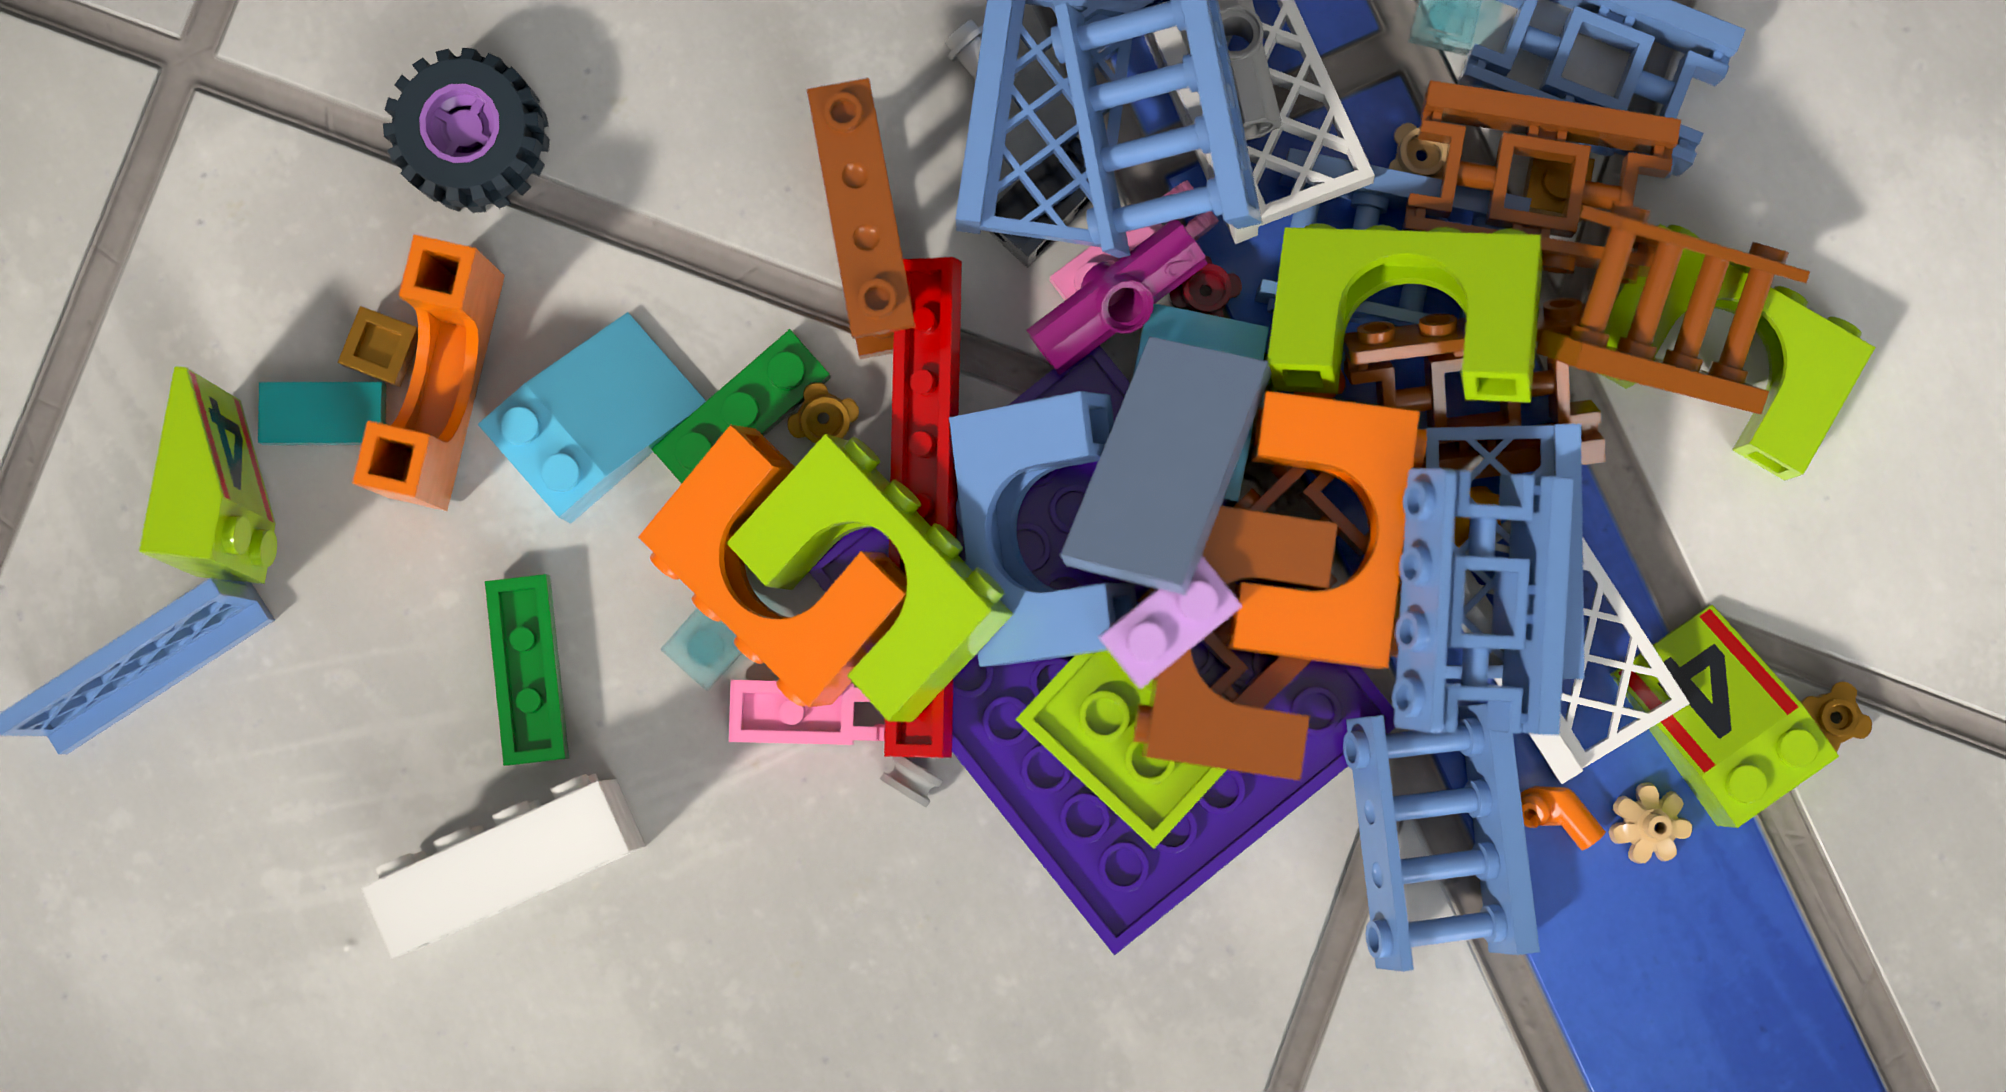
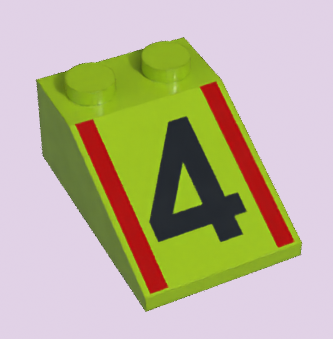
(207, 488)
(1743, 731)

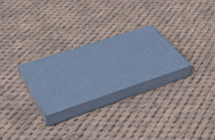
(1166, 465)

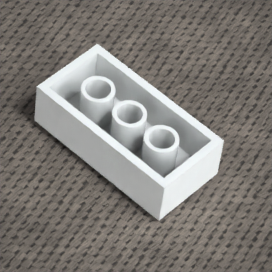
(499, 868)

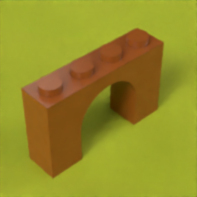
(1184, 715)

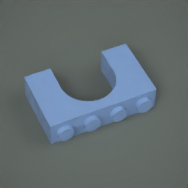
(996, 464)

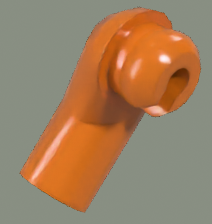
(1560, 808)

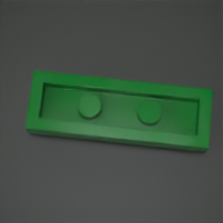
(753, 399)
(526, 670)

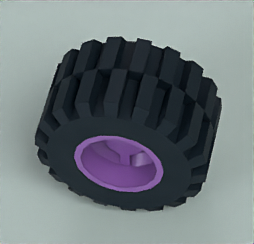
(466, 130)

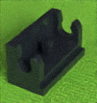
(1049, 178)

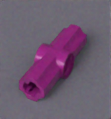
(1148, 276)

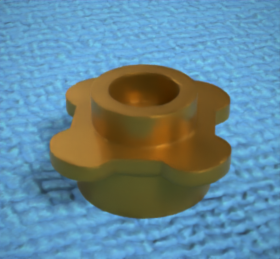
(816, 401)
(1842, 700)

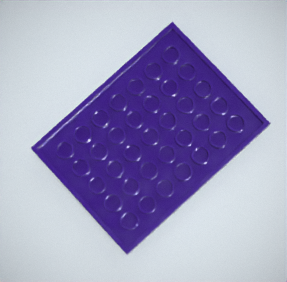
(1077, 838)

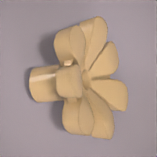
(1640, 824)

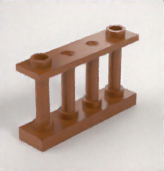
(861, 214)
(1680, 368)

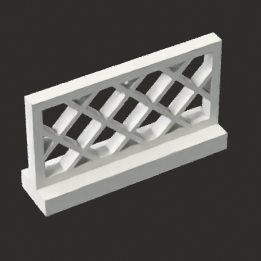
(1171, 45)
(1564, 750)

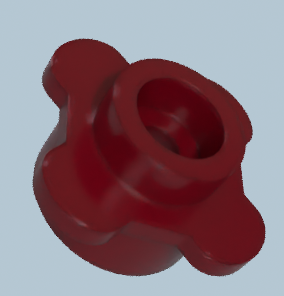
(1222, 286)

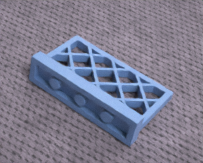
(991, 121)
(1559, 458)
(139, 665)

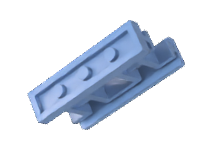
(1627, 26)
(1526, 602)

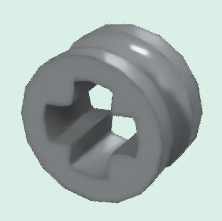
(911, 780)

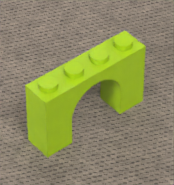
(1334, 270)
(1808, 356)
(946, 605)

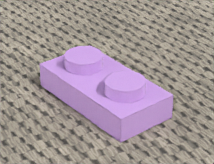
(1168, 625)

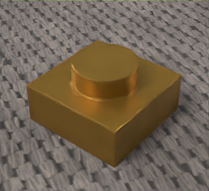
(1547, 185)
(379, 346)

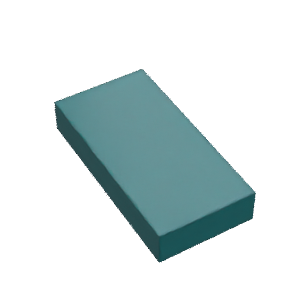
(318, 412)

